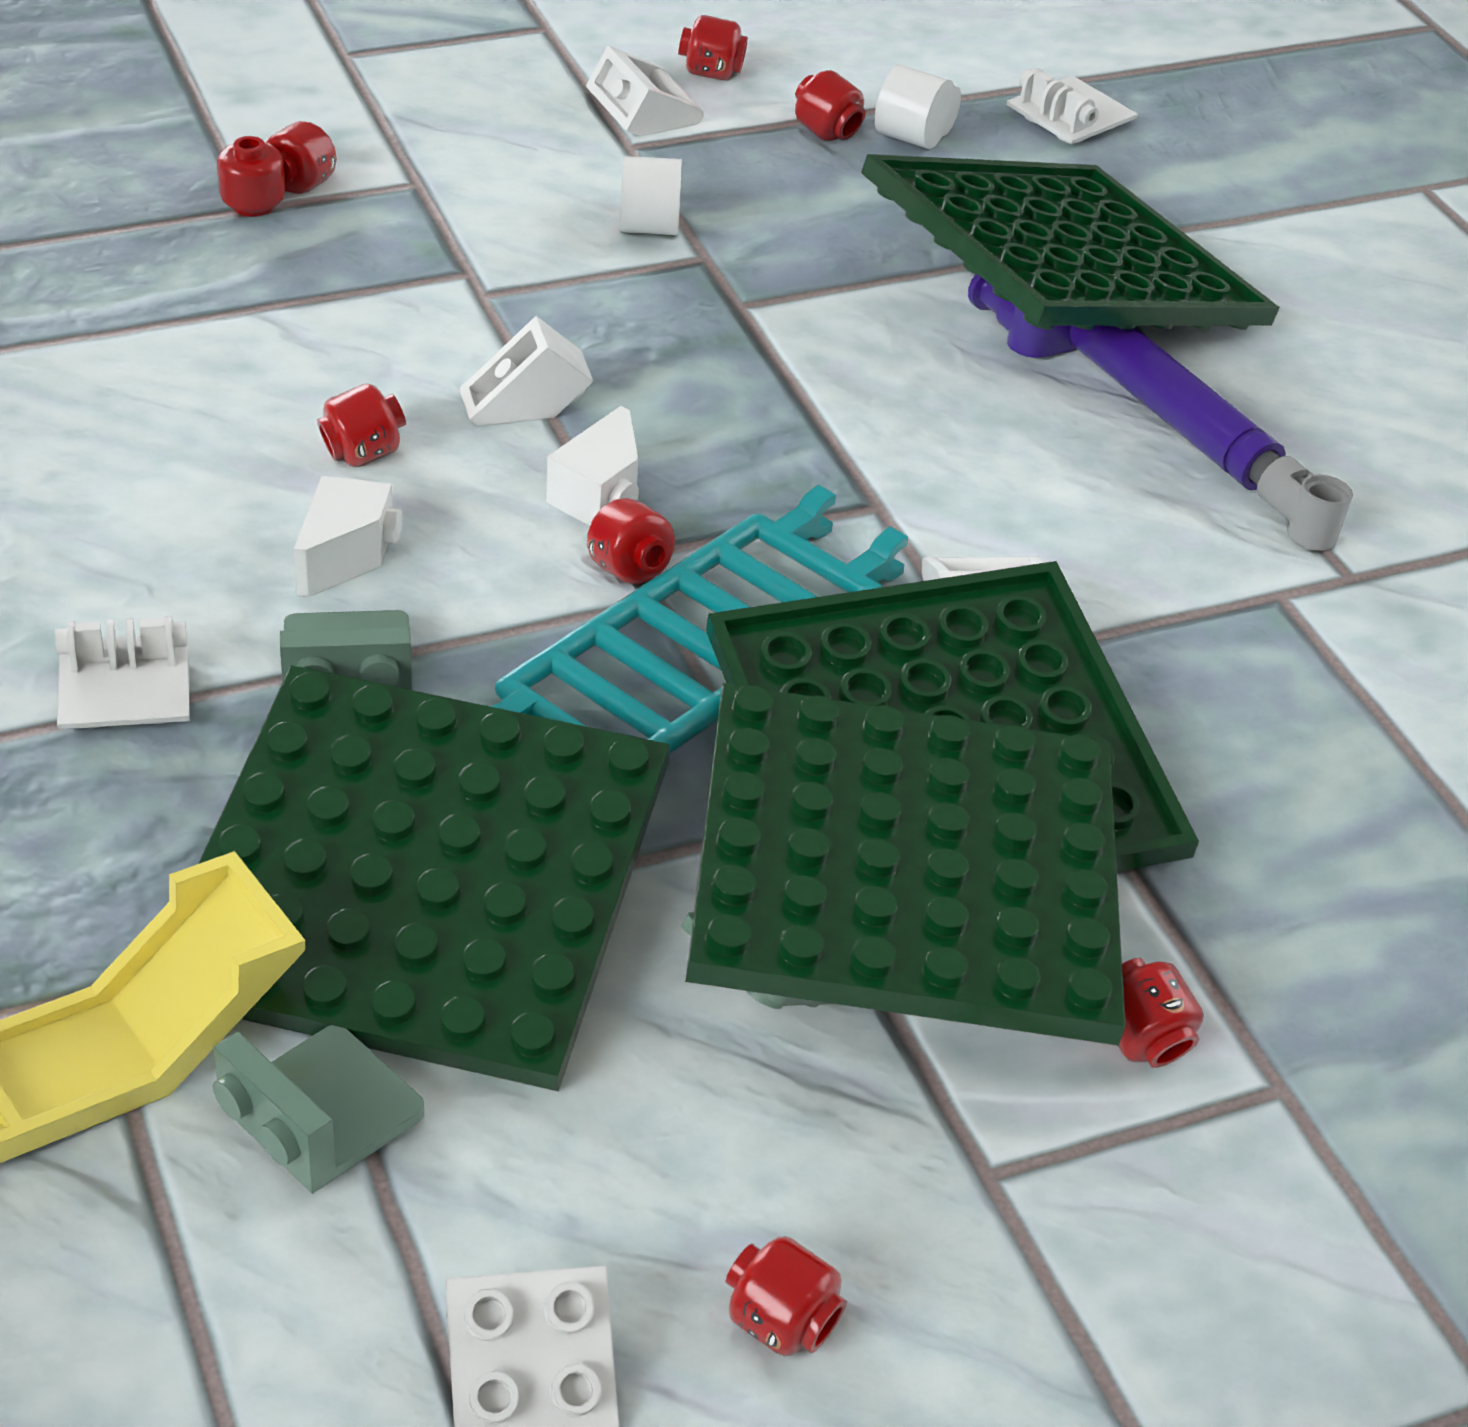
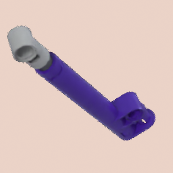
(1252, 457)

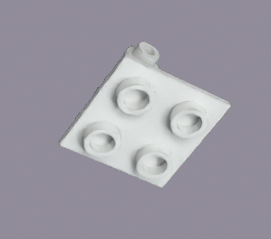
(1067, 106)
(122, 677)
(532, 1349)

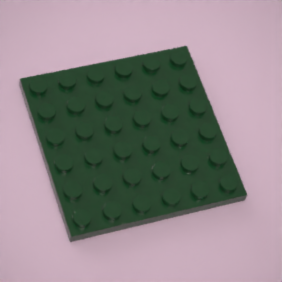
(1068, 244)
(971, 648)
(910, 866)
(439, 868)

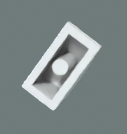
(527, 378)
(594, 468)
(344, 533)

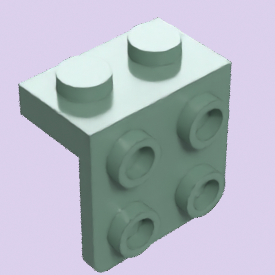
(350, 644)
(315, 1104)

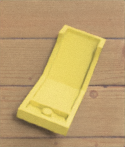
(148, 1012)

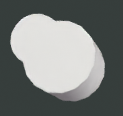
(916, 106)
(650, 195)

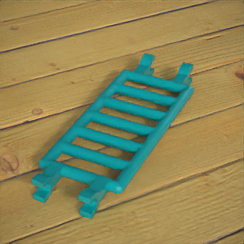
(786, 535)

